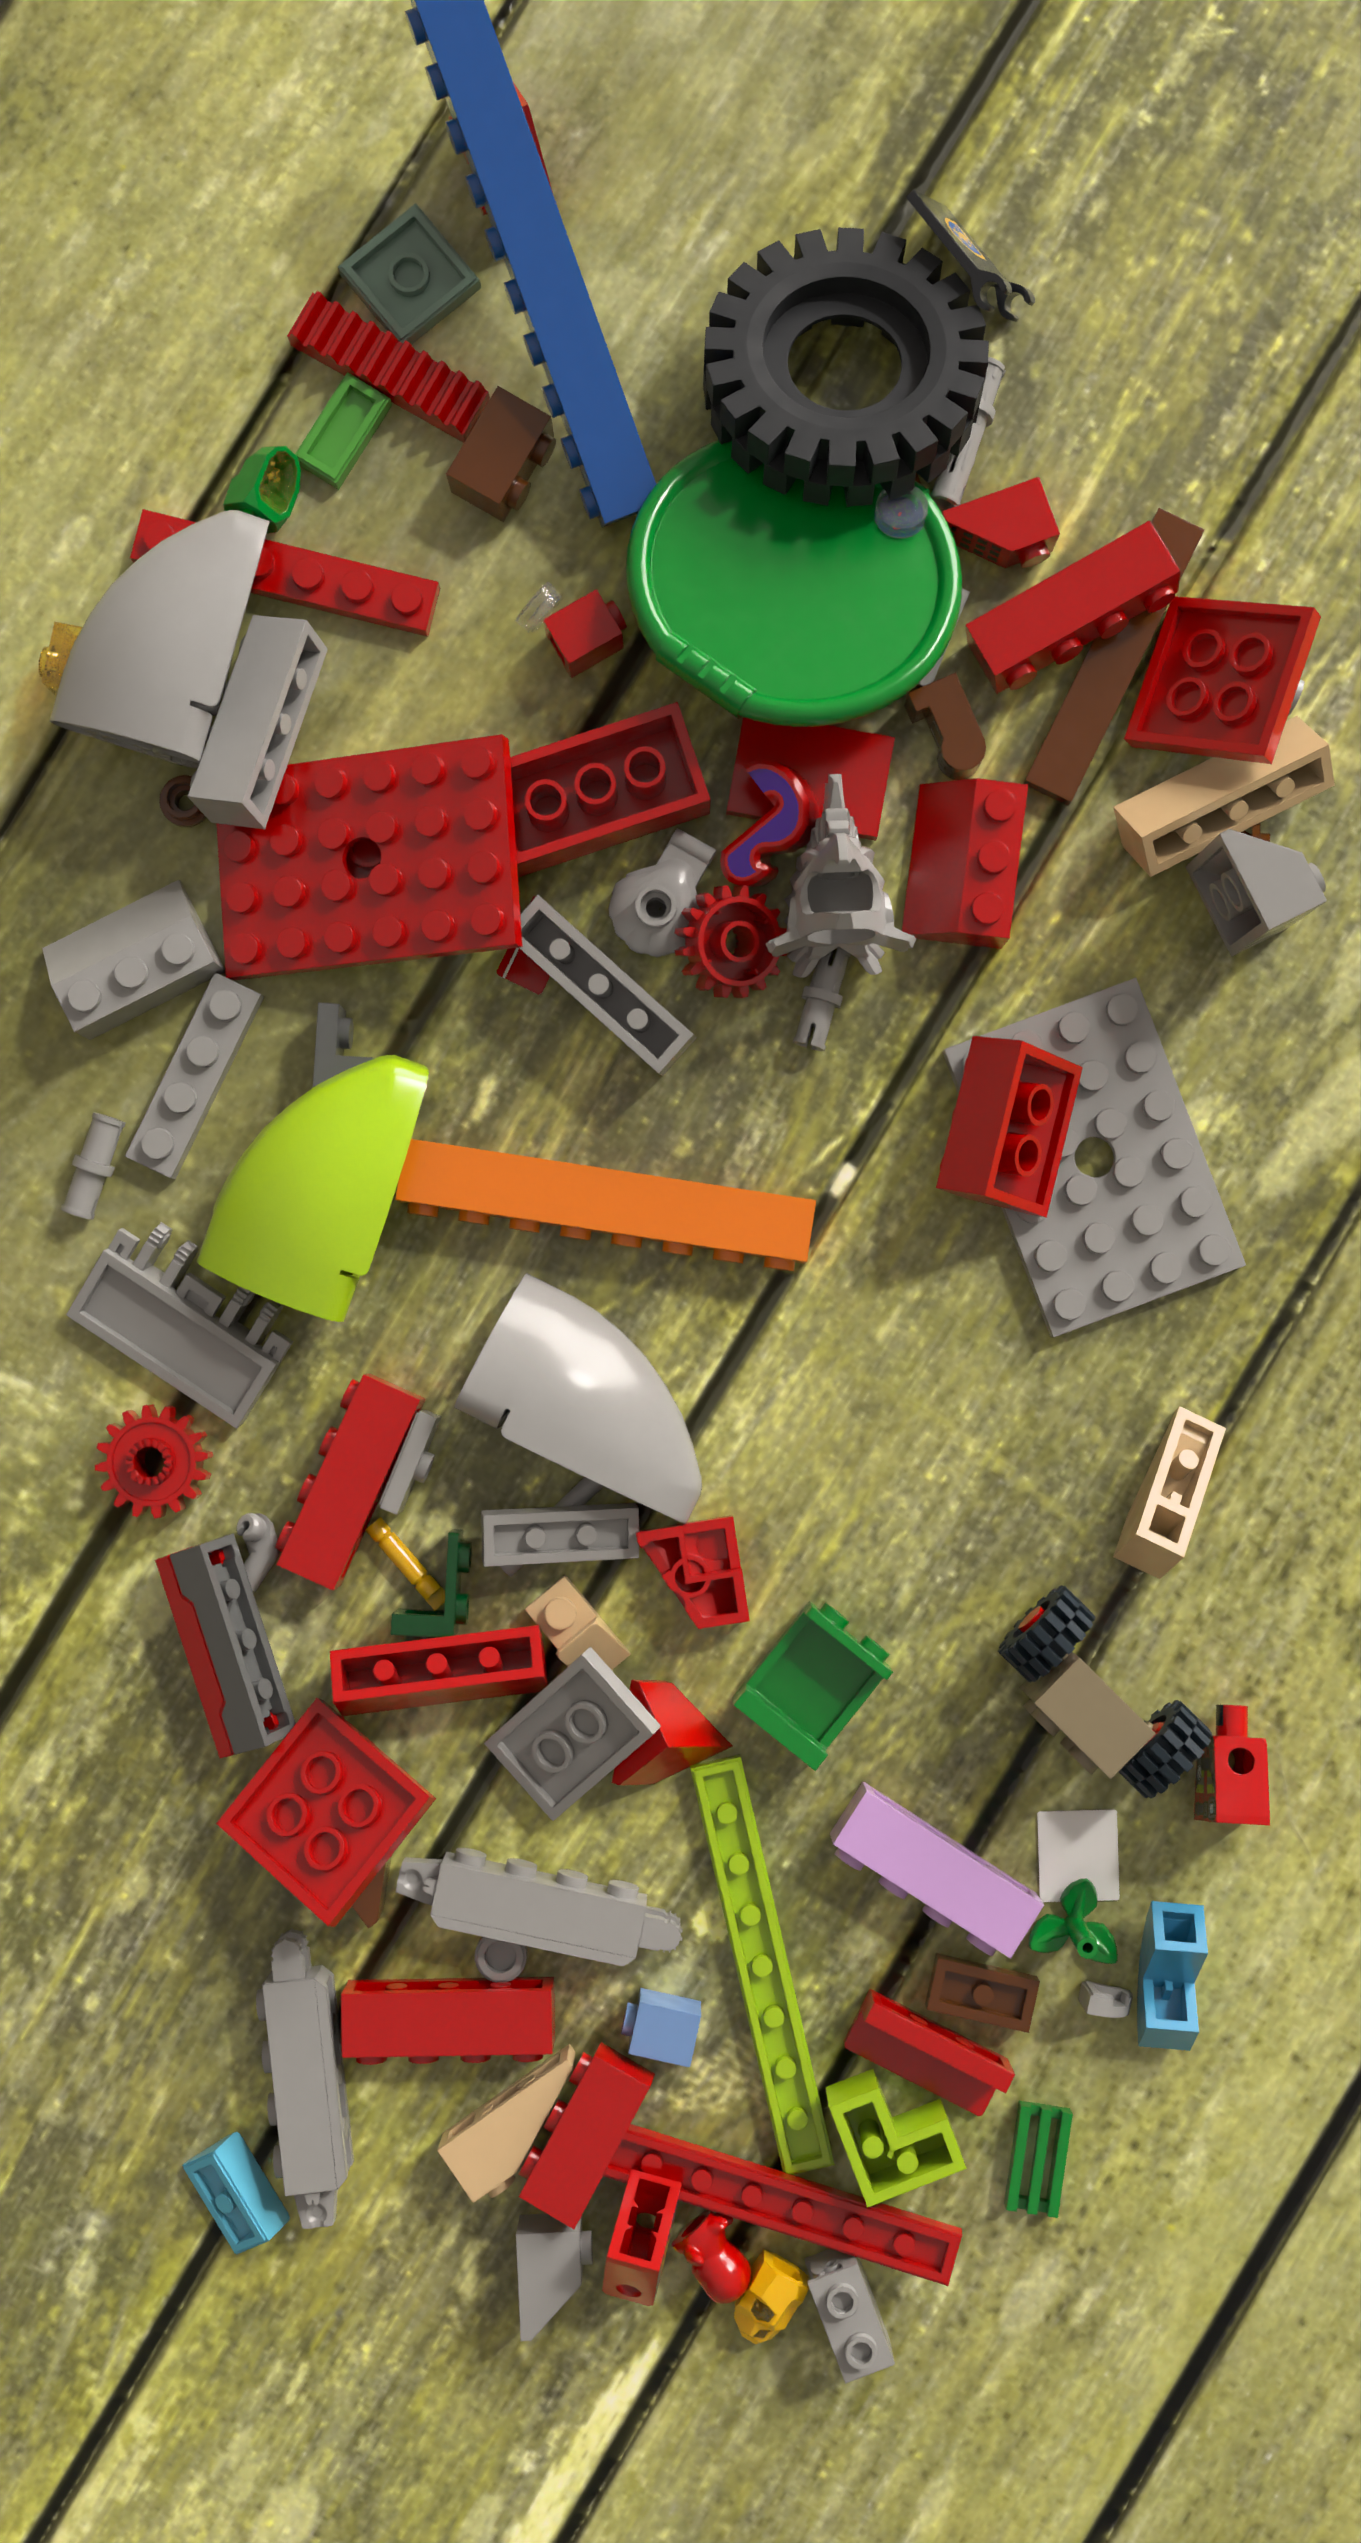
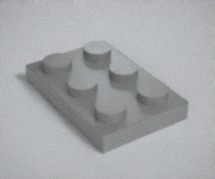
(572, 1734)

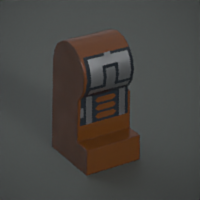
(951, 724)

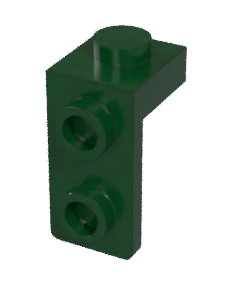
(426, 1624)

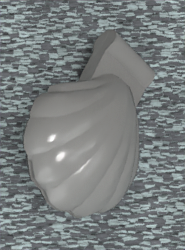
(665, 885)

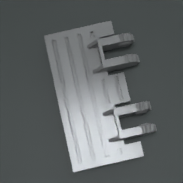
(177, 1329)

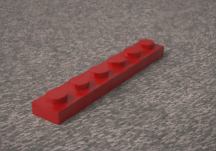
(321, 580)

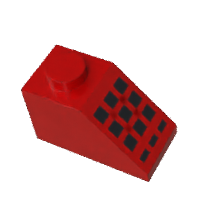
(1007, 525)

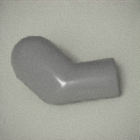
(260, 1542)

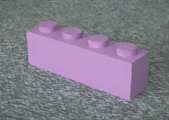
(936, 1871)

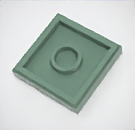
(409, 276)

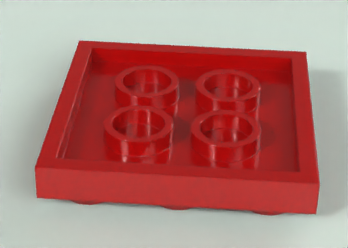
(1222, 678)
(325, 1812)

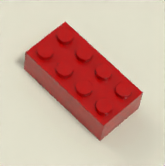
(605, 788)

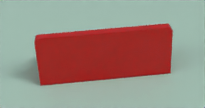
(928, 2053)

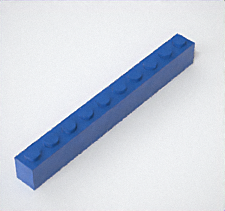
(537, 253)

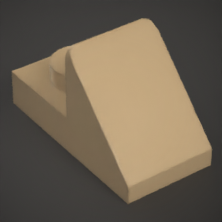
(575, 1625)

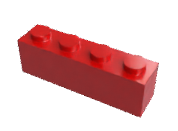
(1074, 608)
(349, 1482)
(438, 1670)
(447, 2019)

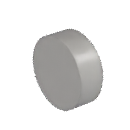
(500, 1959)

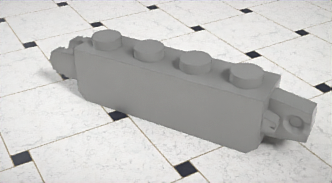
(537, 1907)
(307, 2080)

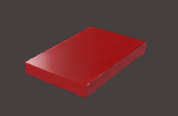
(815, 753)

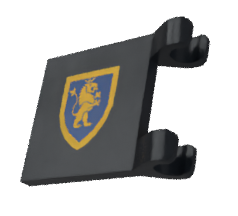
(970, 256)

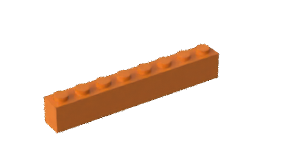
(607, 1202)

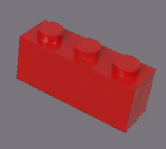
(584, 2134)

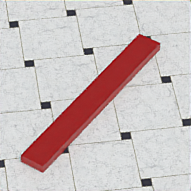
(792, 2205)

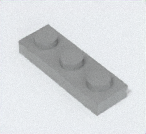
(559, 1534)

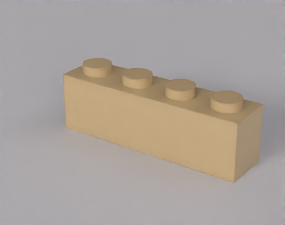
(1220, 795)

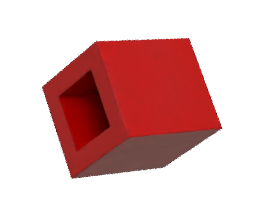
(585, 632)

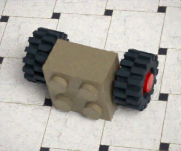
(1096, 1720)

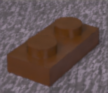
(982, 1992)

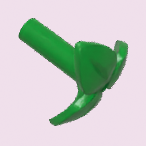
(1090, 1938)

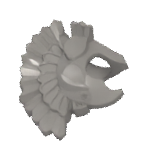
(837, 896)

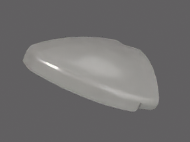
(164, 641)
(583, 1399)

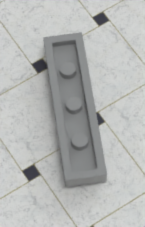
(194, 1076)

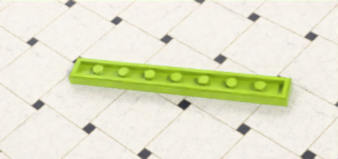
(762, 1965)

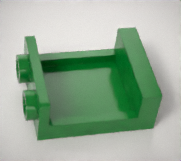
(812, 1682)

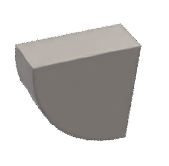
(1105, 2000)

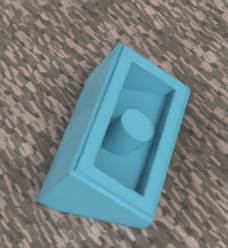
(237, 2193)

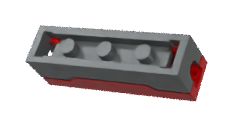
(226, 1646)

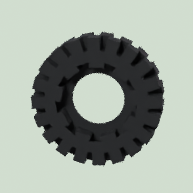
(825, 447)

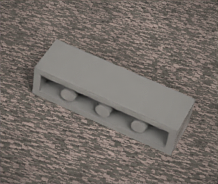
(258, 722)
(602, 987)

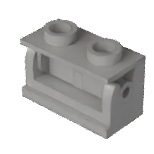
(849, 2314)

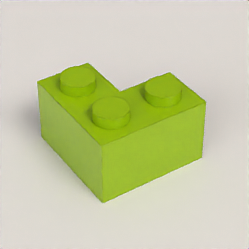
(889, 2151)

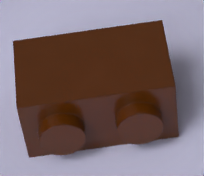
(502, 455)

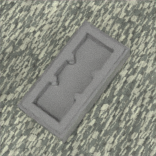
(413, 1462)

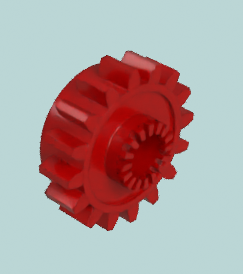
(707, 941)
(127, 1465)

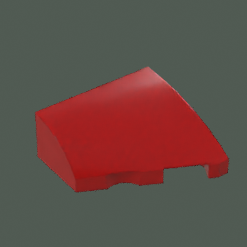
(701, 1568)

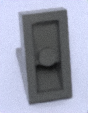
(333, 1035)

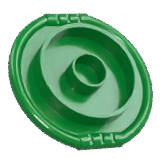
(785, 600)

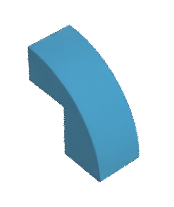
(1168, 1967)

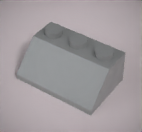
(1254, 887)
(131, 961)

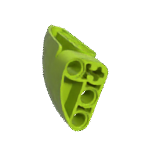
(317, 1189)

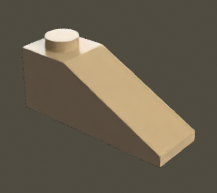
(1170, 1495)
(494, 2139)

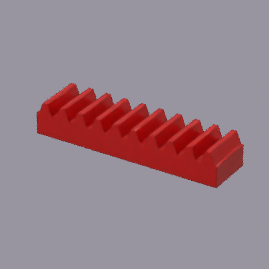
(389, 366)

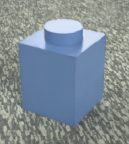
(662, 2027)

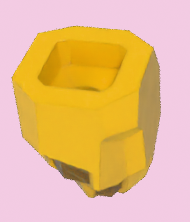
(771, 2298)

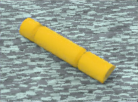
(407, 1563)

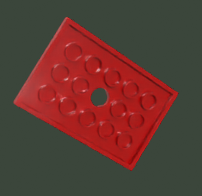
(441, 877)

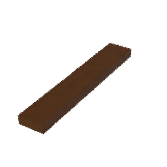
(1103, 683)

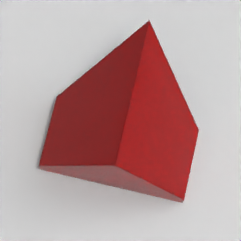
(679, 1743)

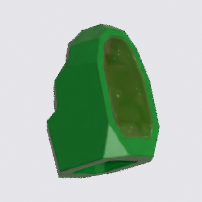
(266, 486)

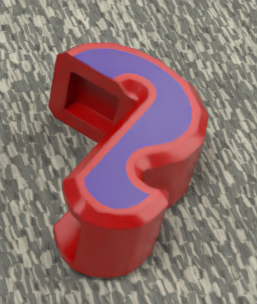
(778, 832)

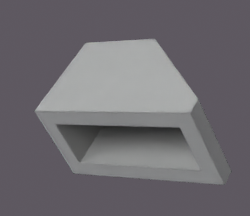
(548, 2268)

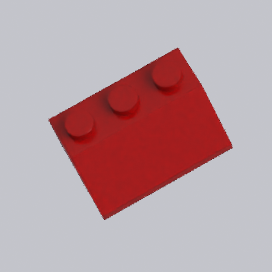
(965, 861)
(1009, 1125)

